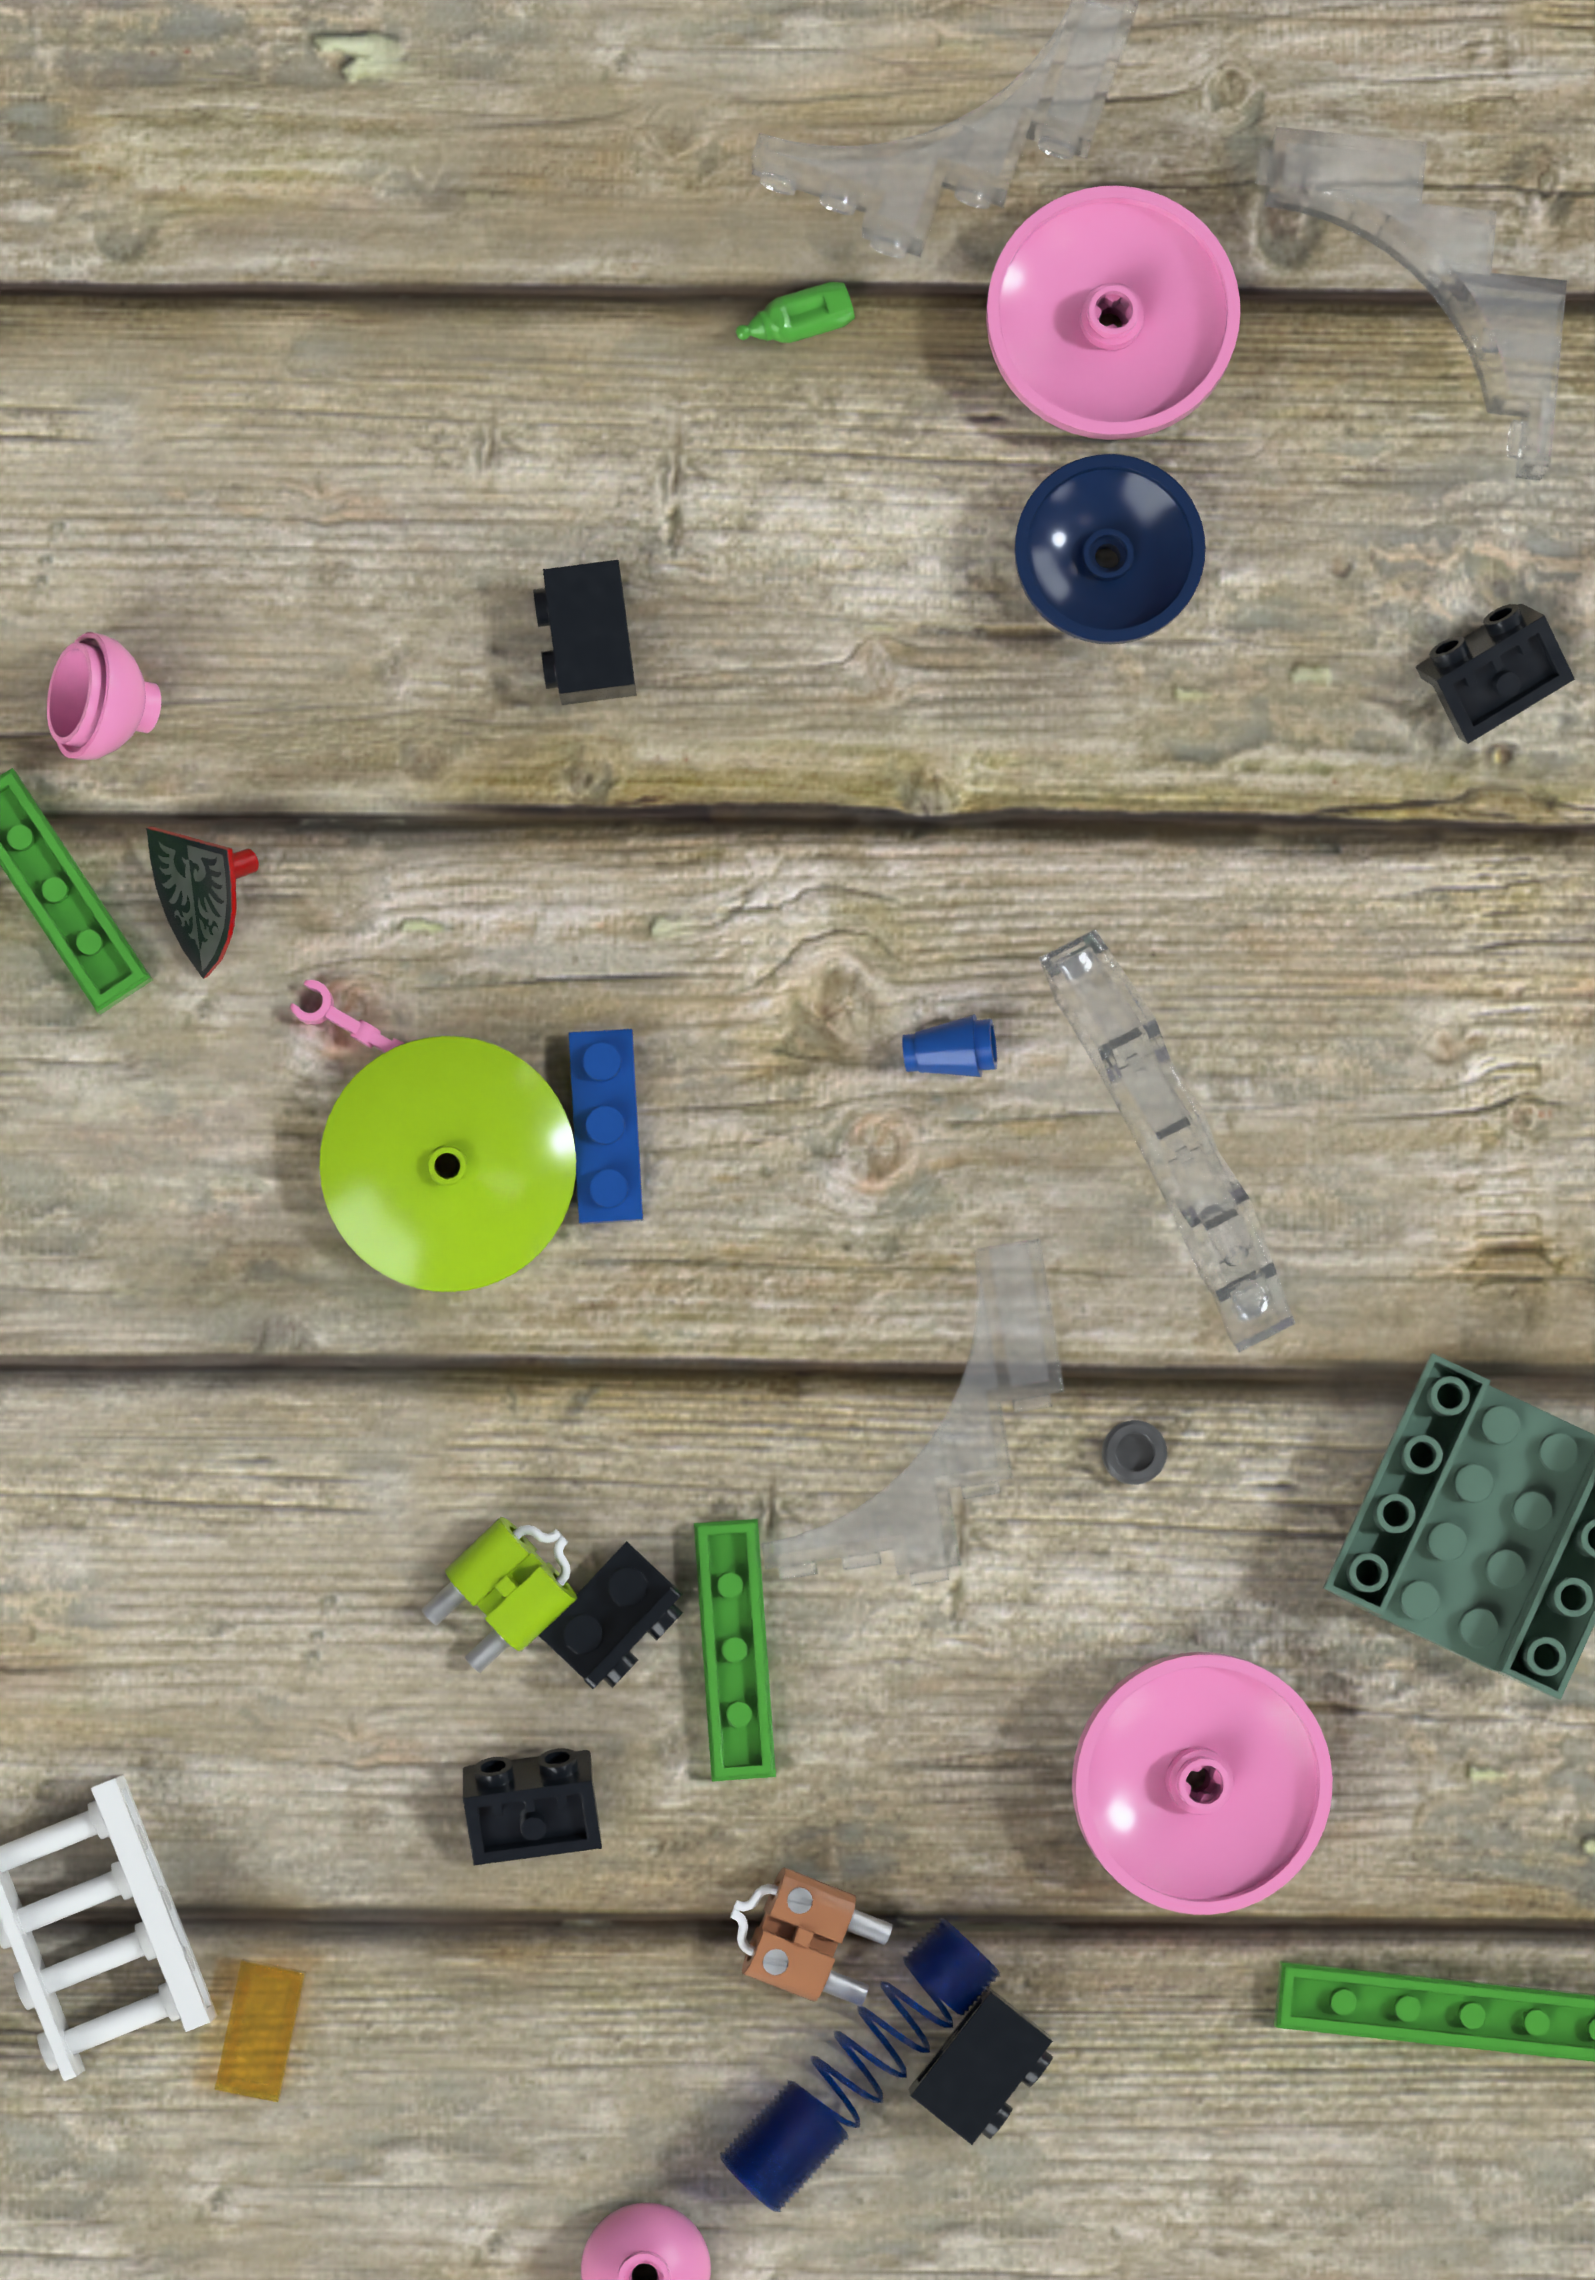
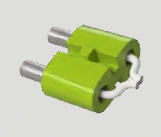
(509, 1586)

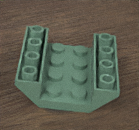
(1480, 1530)

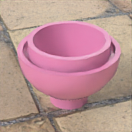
(98, 698)
(646, 2235)

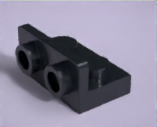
(1496, 670)
(613, 1616)
(531, 1806)

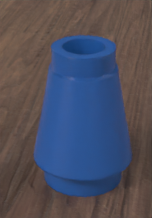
(952, 1048)

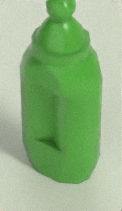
(801, 314)

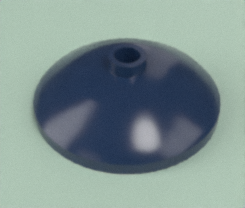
(1117, 507)

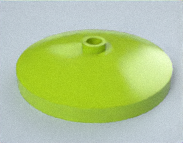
(459, 1101)

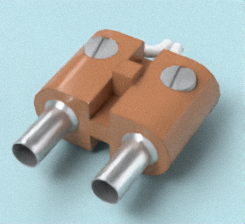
(801, 1934)

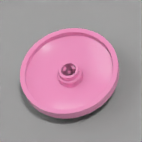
(1122, 257)
(1250, 1817)

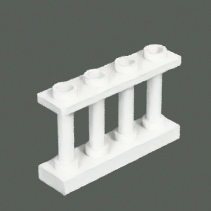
(157, 1936)

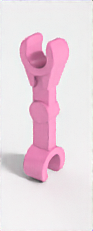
(359, 1030)

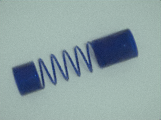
(800, 2131)

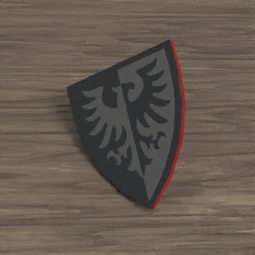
(198, 892)

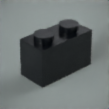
(587, 632)
(982, 2067)

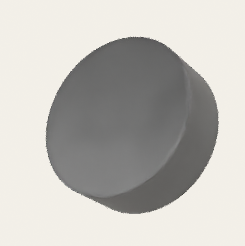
(1134, 1452)

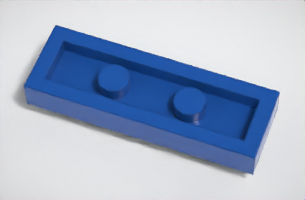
(605, 1126)

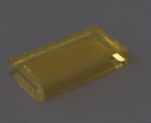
(260, 2030)

